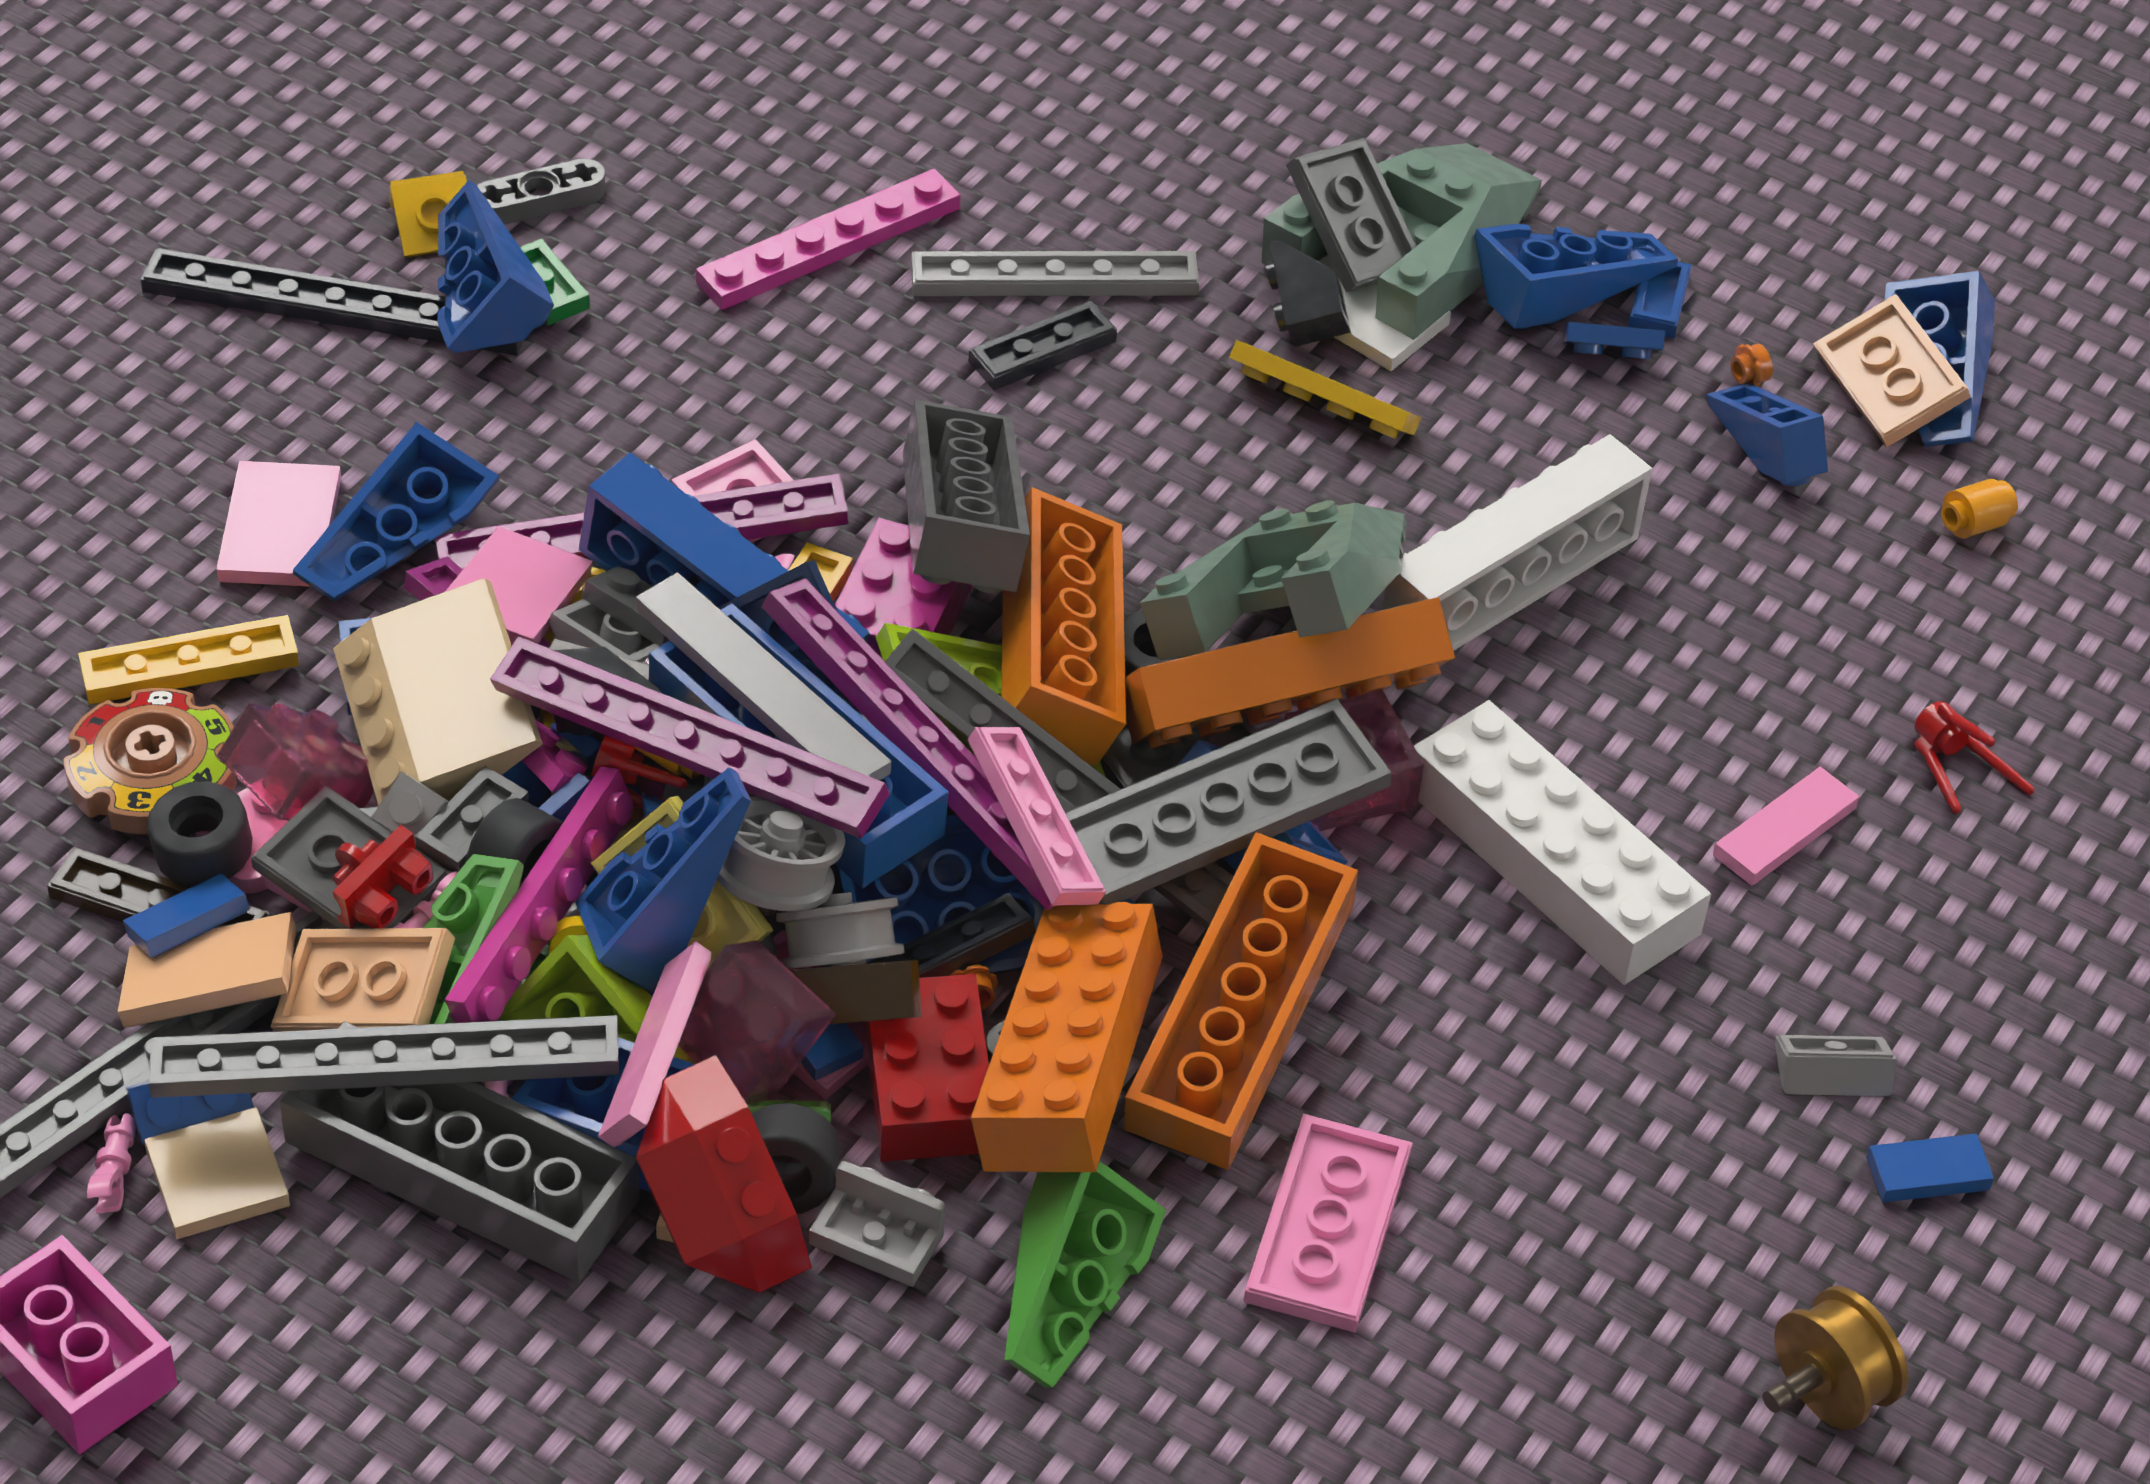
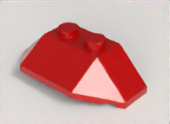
(719, 1182)

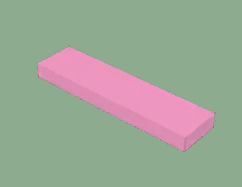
(1036, 816)
(655, 1045)

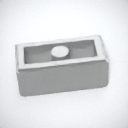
(1835, 1065)

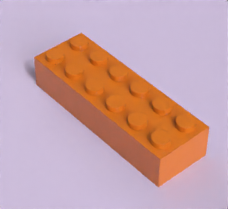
(1068, 627)
(1285, 671)
(1240, 1001)
(1068, 1039)

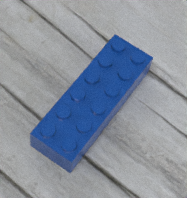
(658, 530)
(916, 803)

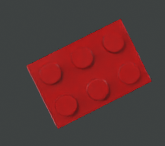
(929, 1072)

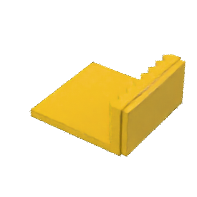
(417, 209)

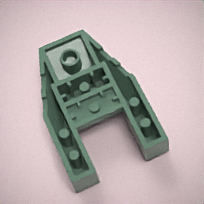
(1443, 201)
(1315, 561)

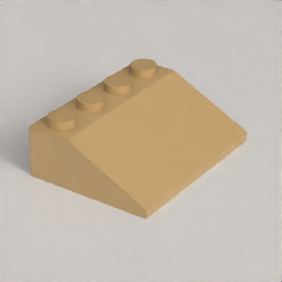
(427, 692)

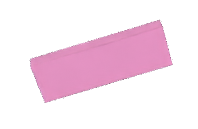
(1785, 826)

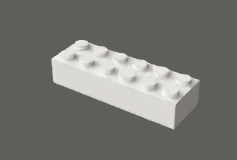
(1528, 540)
(1559, 843)

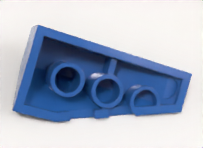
(1960, 322)

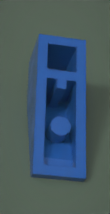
(1773, 432)

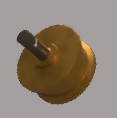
(1838, 1359)

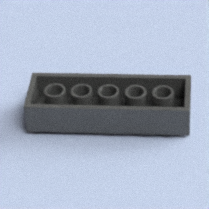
(964, 497)
(475, 1164)

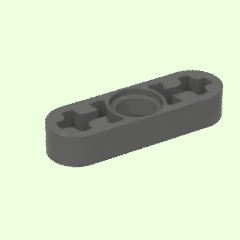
(569, 174)

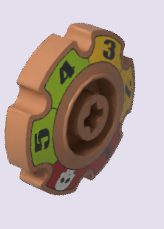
(141, 750)

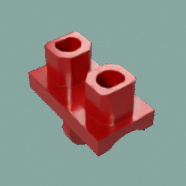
(372, 873)

